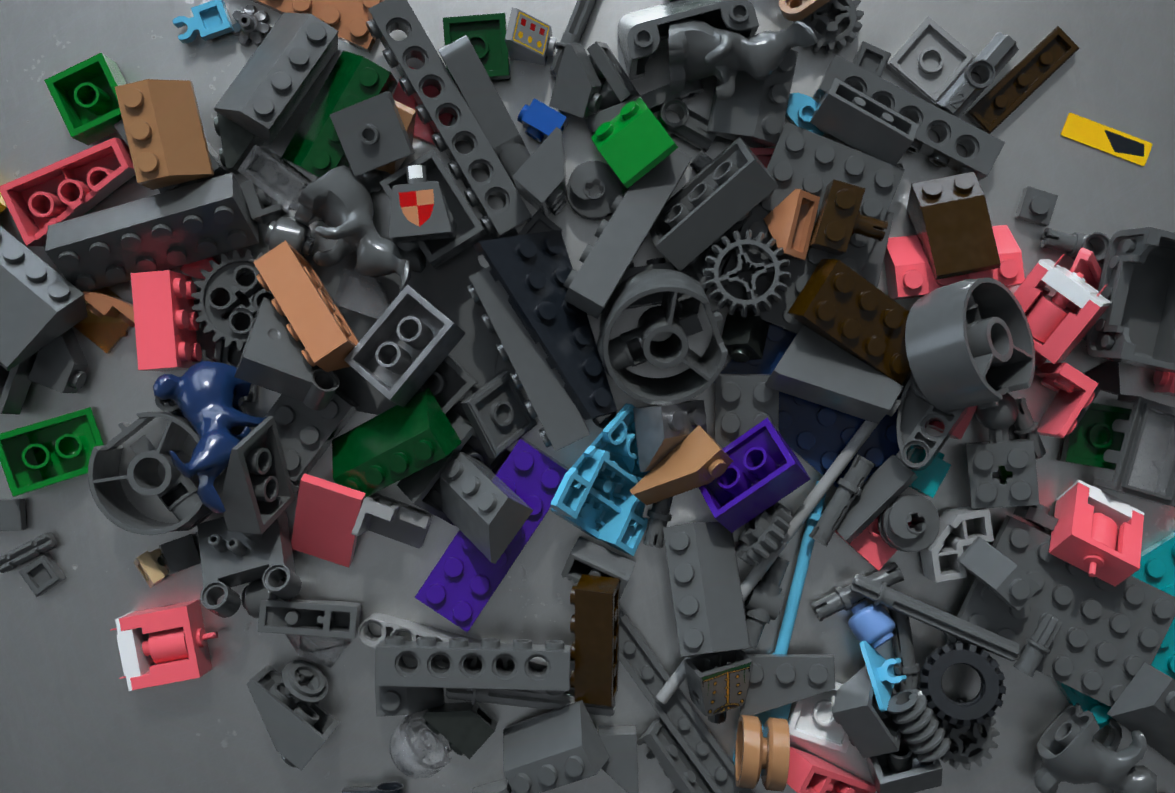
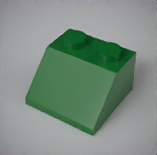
(633, 142)

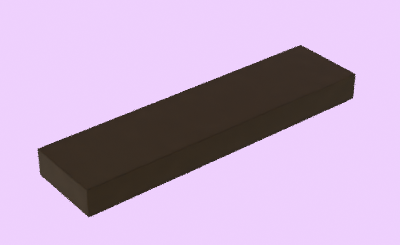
(1022, 80)

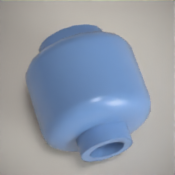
(871, 624)

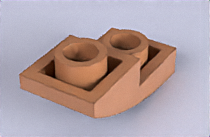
(109, 306)

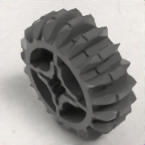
(760, 268)

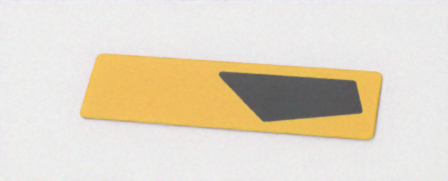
(1106, 139)

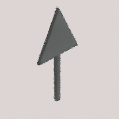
(1108, 378)

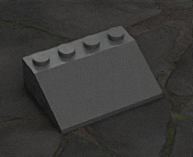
(33, 302)

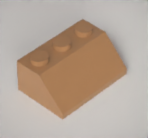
(164, 132)

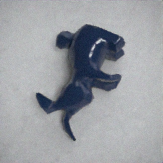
(210, 402)

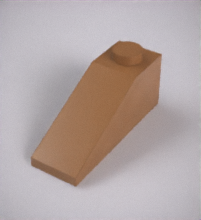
(686, 467)

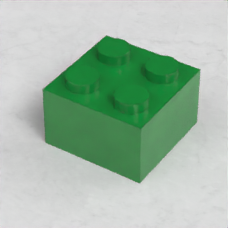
(88, 98)

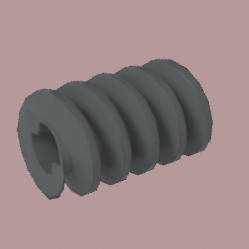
(919, 725)

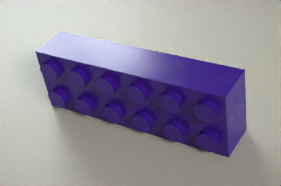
(464, 575)

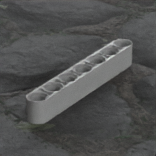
(392, 625)

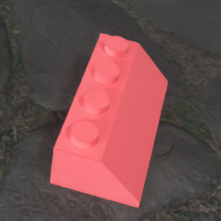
(912, 277)

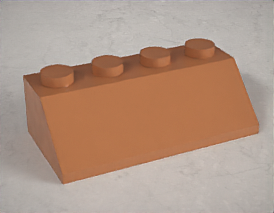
(307, 306)

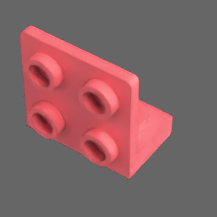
(1074, 394)

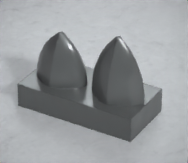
(617, 85)

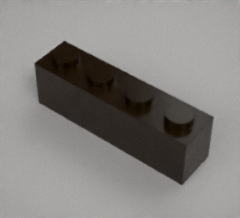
(595, 639)

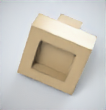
(149, 567)

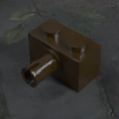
(841, 218)

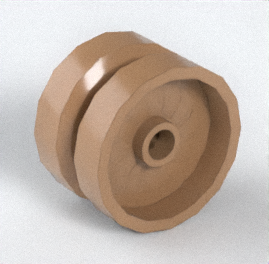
(762, 753)

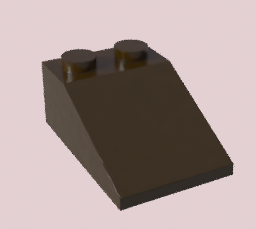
(953, 225)

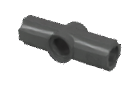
(987, 65)

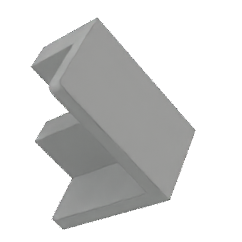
(393, 520)

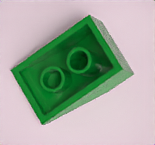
(48, 451)

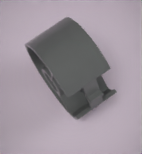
(969, 344)
(638, 347)
(175, 492)

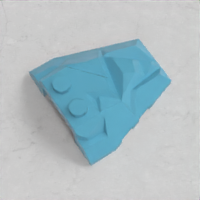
(597, 487)

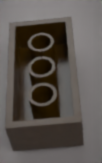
(855, 317)

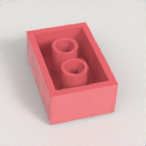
(165, 321)

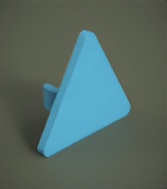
(881, 674)

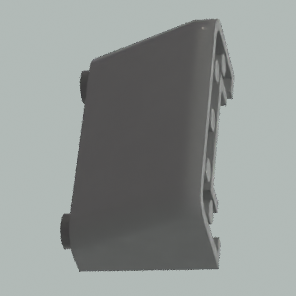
(643, 29)

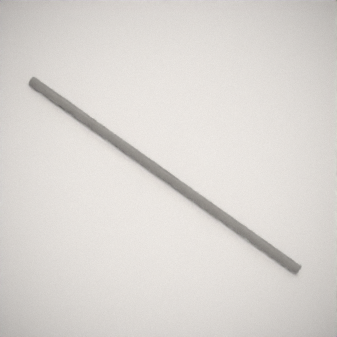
(798, 519)

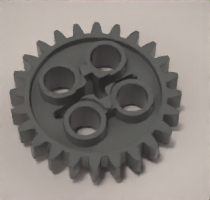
(226, 278)

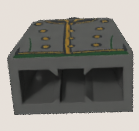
(718, 682)

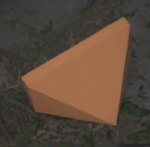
(793, 222)

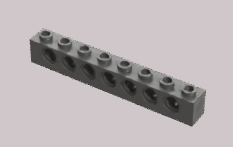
(398, 15)

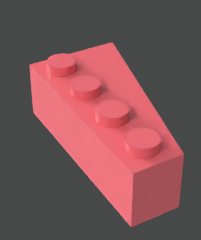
(66, 188)

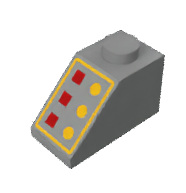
(529, 38)

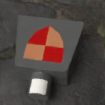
(419, 209)

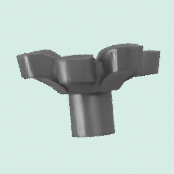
(250, 25)

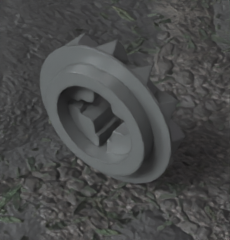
(301, 672)

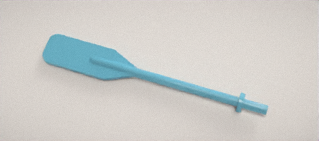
(793, 604)

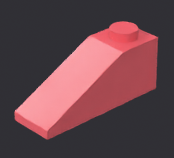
(814, 775)

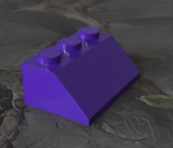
(758, 477)

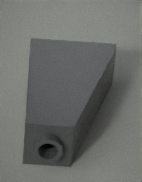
(834, 378)

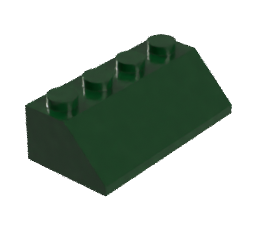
(316, 142)
(393, 445)

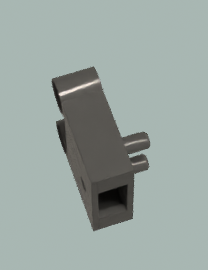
(276, 362)
(240, 558)

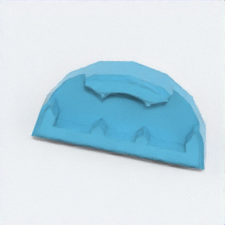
(800, 111)

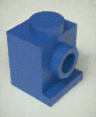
(541, 120)

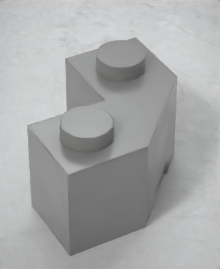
(956, 529)

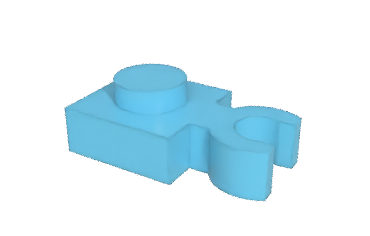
(209, 21)

